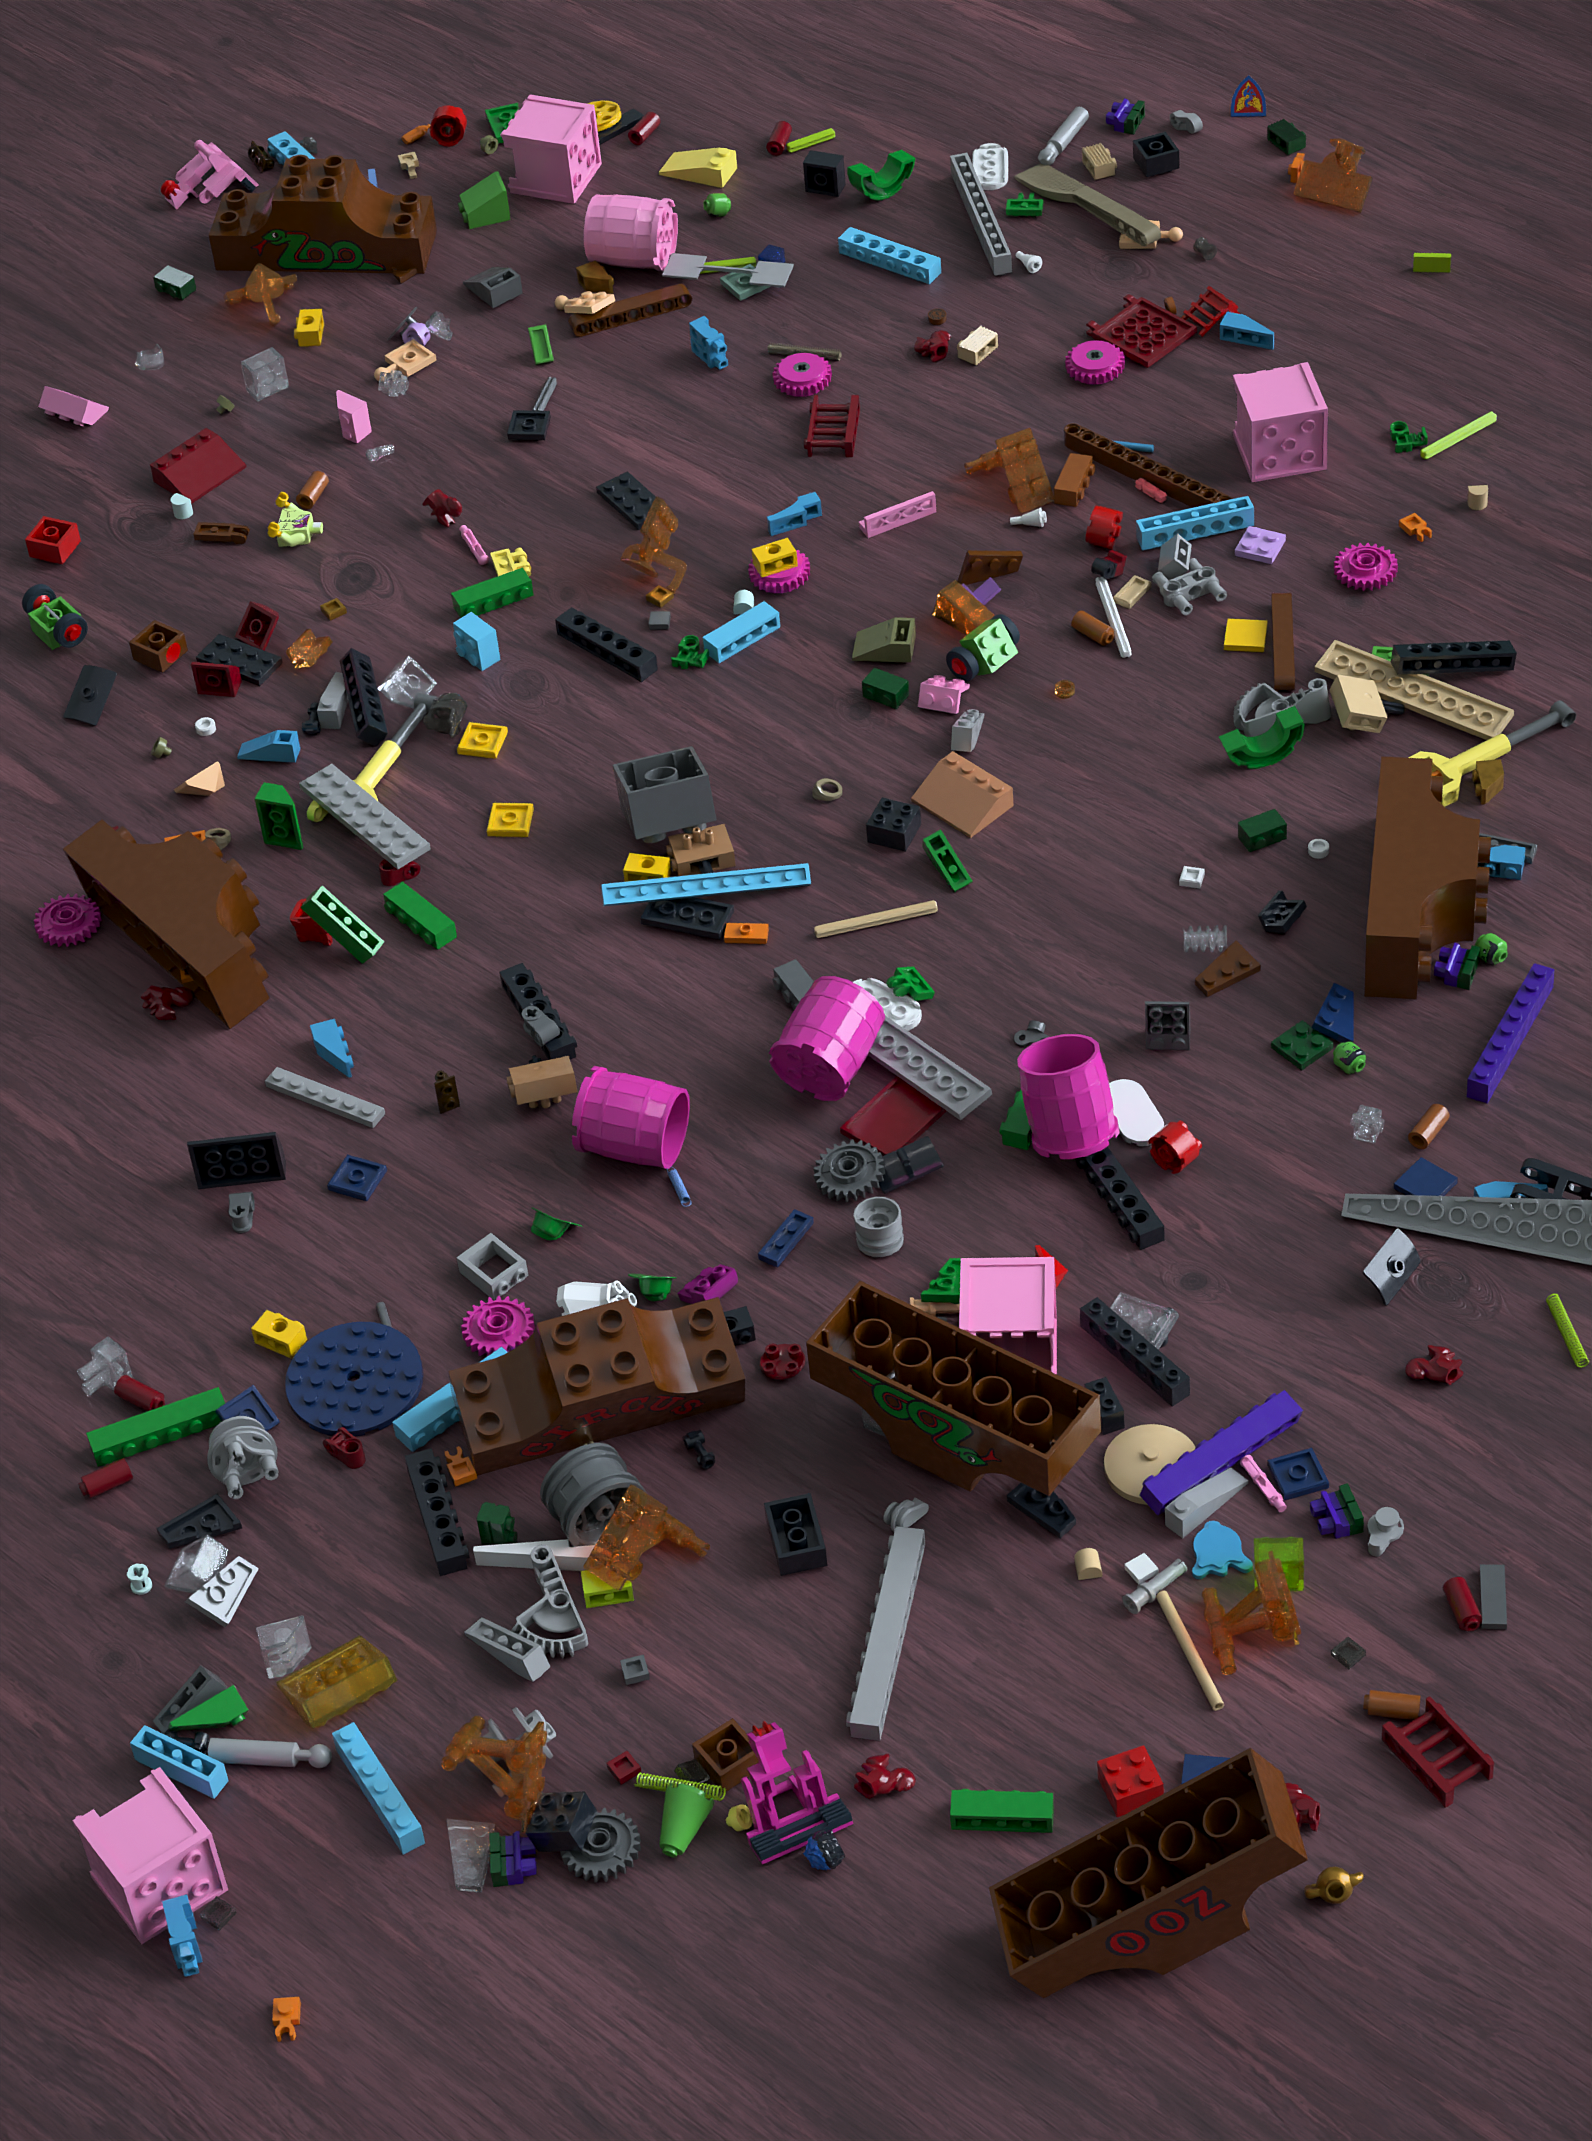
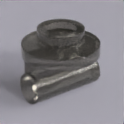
(309, 145)

